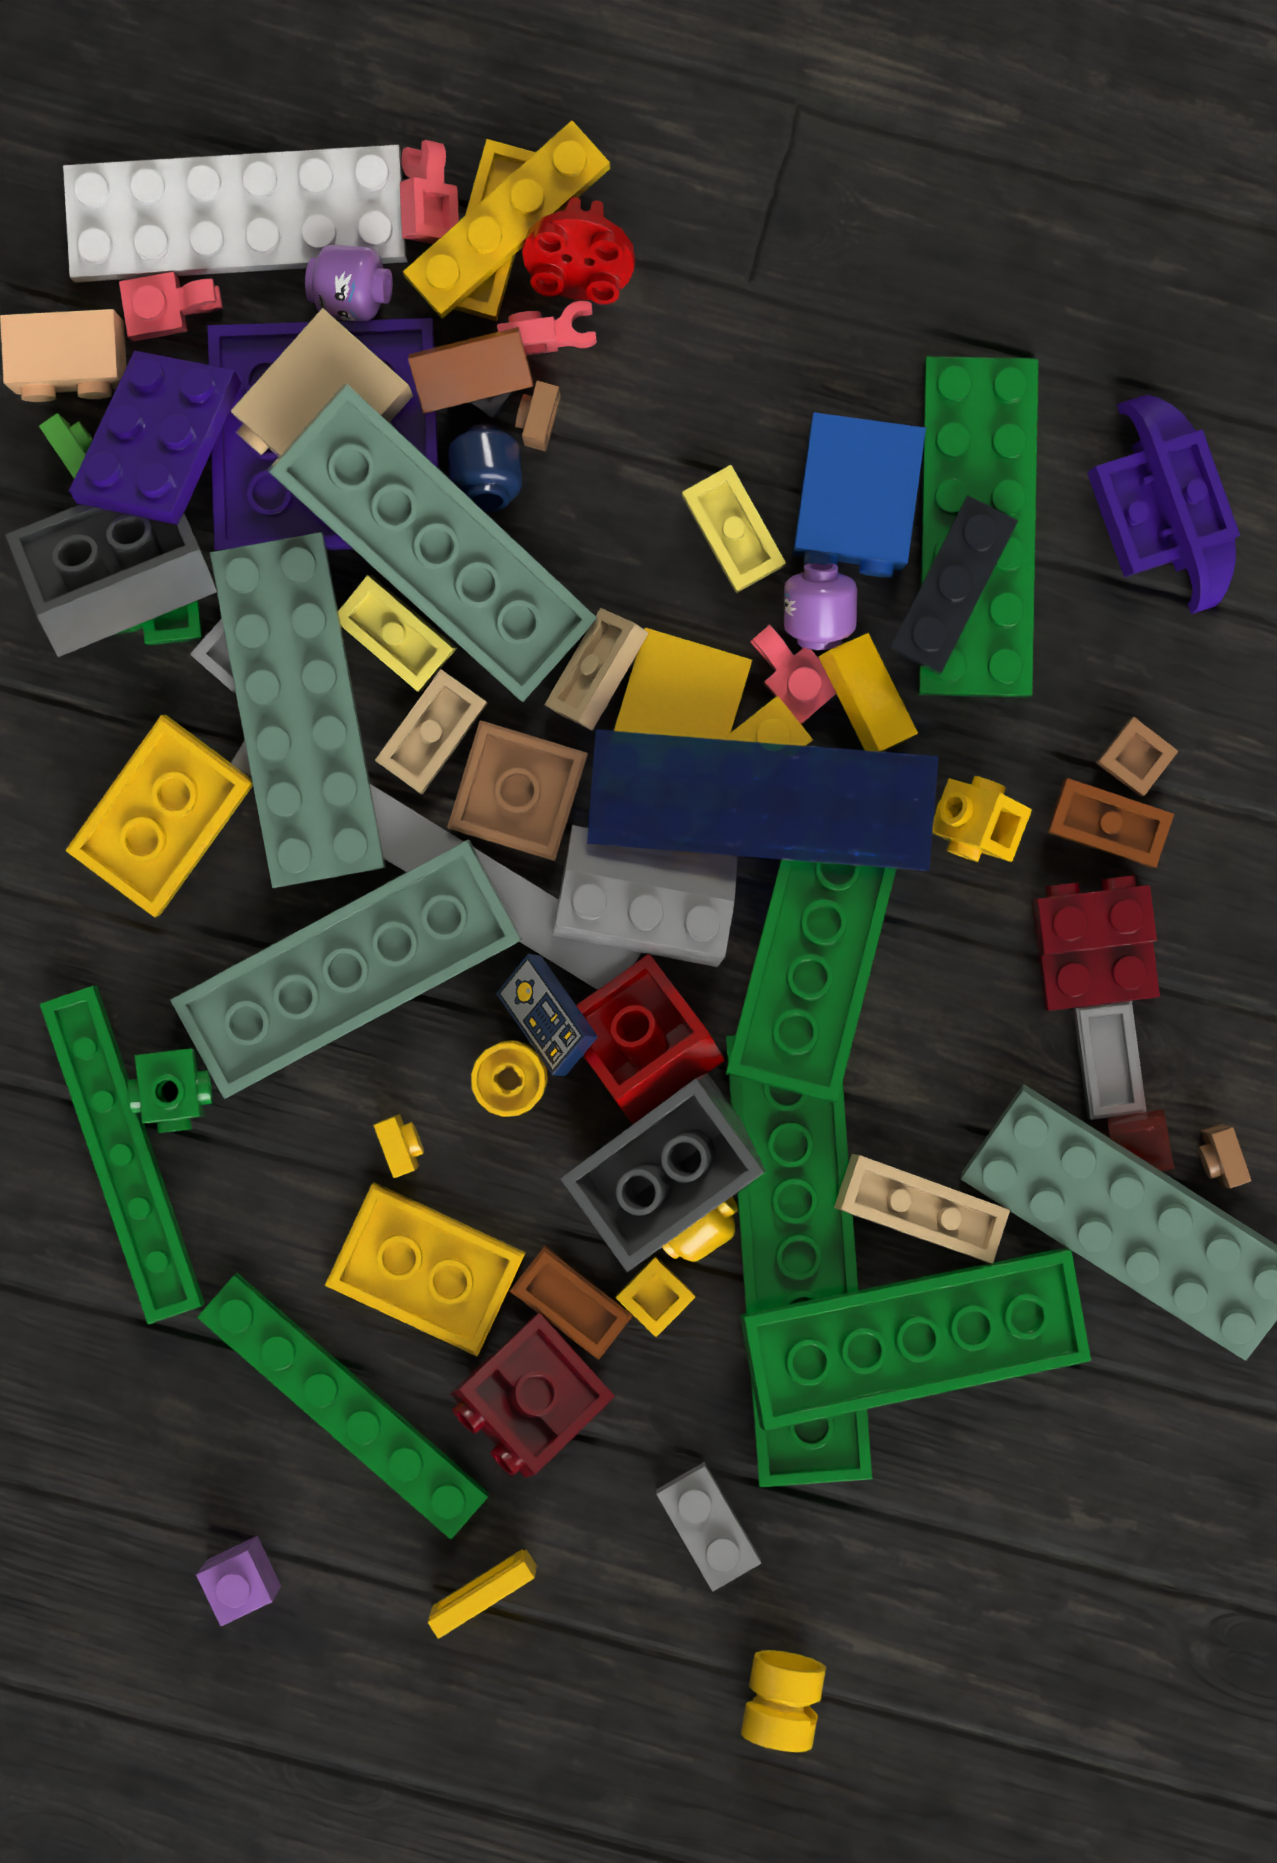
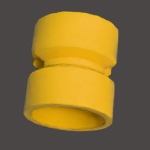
(509, 1078)
(781, 1710)

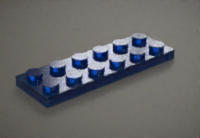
(762, 800)

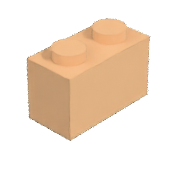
(63, 353)

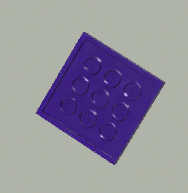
(247, 499)

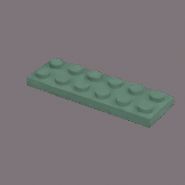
(432, 542)
(297, 710)
(346, 969)
(1130, 1220)

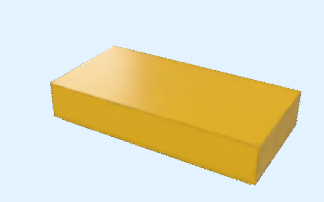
(868, 694)
(482, 1593)

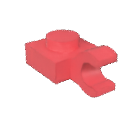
(426, 202)
(158, 304)
(547, 334)
(797, 678)

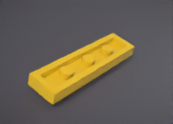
(502, 219)

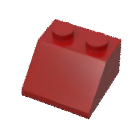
(646, 1039)

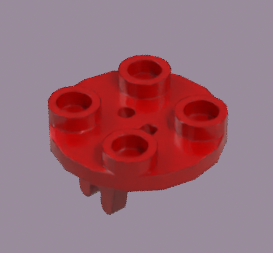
(578, 254)

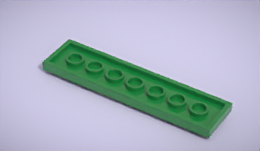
(797, 1253)

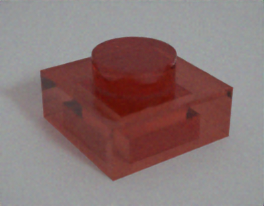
(1144, 1136)

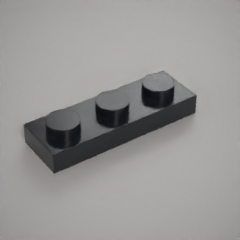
(953, 585)

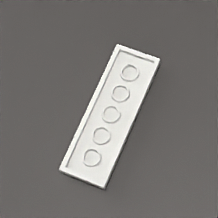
(231, 212)

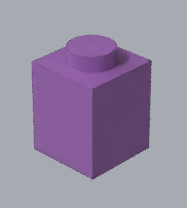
(238, 1581)

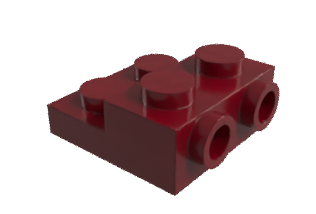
(1096, 944)
(530, 1398)

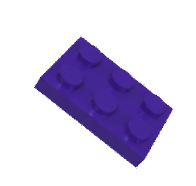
(155, 437)

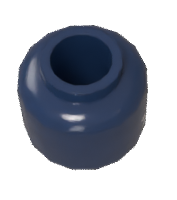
(486, 466)

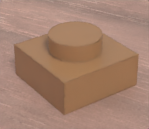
(538, 415)
(1137, 757)
(1223, 1156)

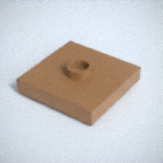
(517, 790)

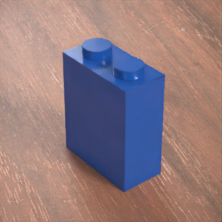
(858, 493)

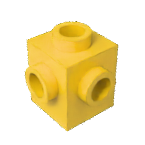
(980, 819)

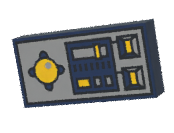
(546, 1015)

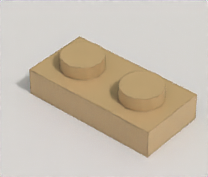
(596, 668)
(431, 731)

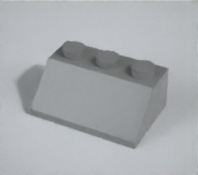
(647, 900)

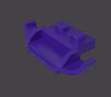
(1168, 502)

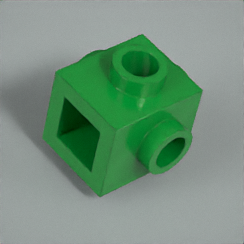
(154, 1073)

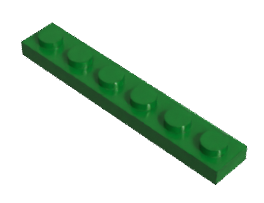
(122, 1155)
(343, 1405)

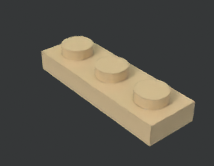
(922, 1208)

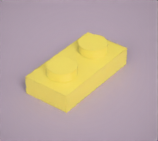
(733, 528)
(395, 633)

